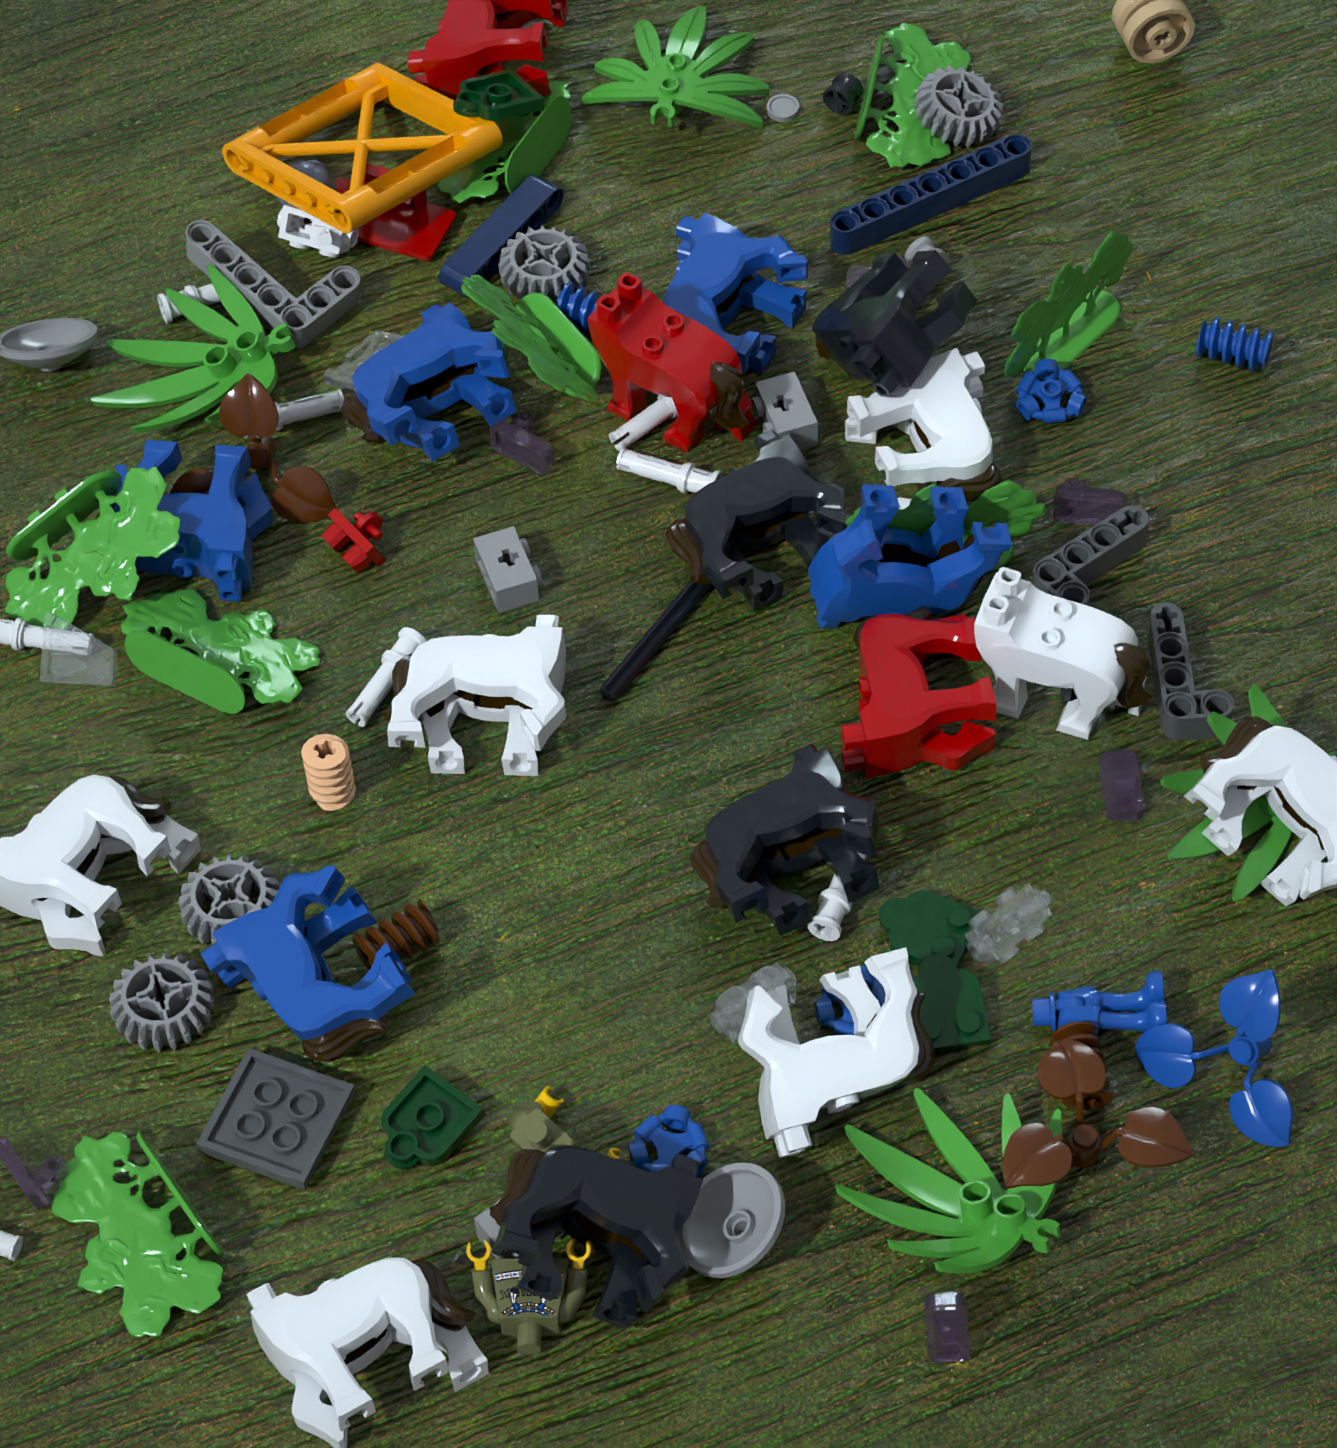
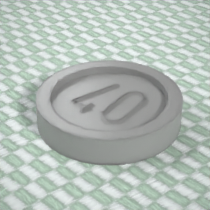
(782, 108)

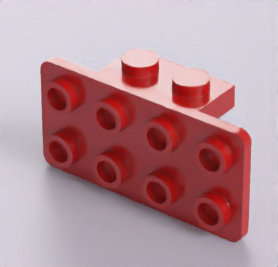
(407, 229)

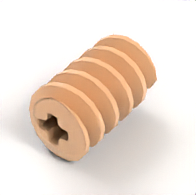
(329, 771)

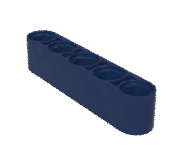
(480, 254)

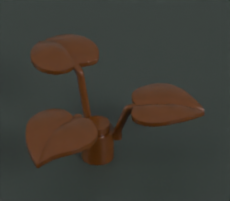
(251, 411)
(1041, 1159)

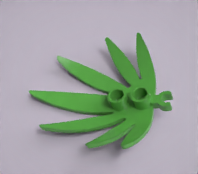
(676, 78)
(222, 365)
(1258, 813)
(980, 1211)

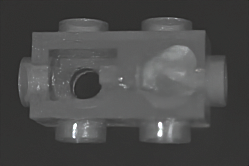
(1015, 918)
(732, 1003)

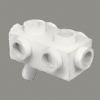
(316, 234)

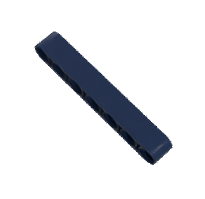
(930, 194)

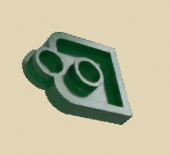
(497, 97)
(927, 926)
(952, 1005)
(427, 1121)

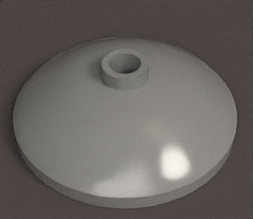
(48, 342)
(733, 1220)

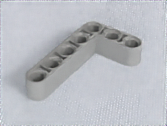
(266, 290)

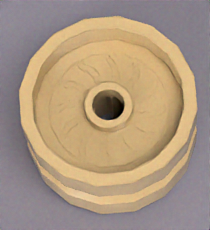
(1153, 28)

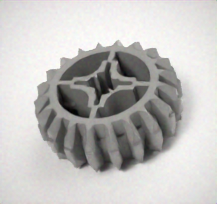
(958, 106)
(544, 257)
(229, 890)
(138, 1007)

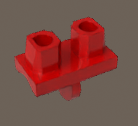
(342, 531)

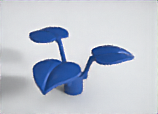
(1253, 1006)

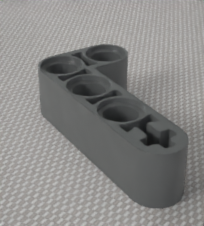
(1092, 554)
(1173, 667)

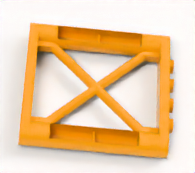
(256, 151)

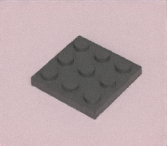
(276, 1118)

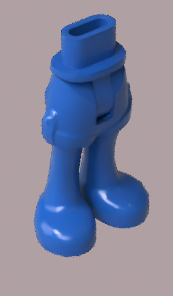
(1093, 1006)

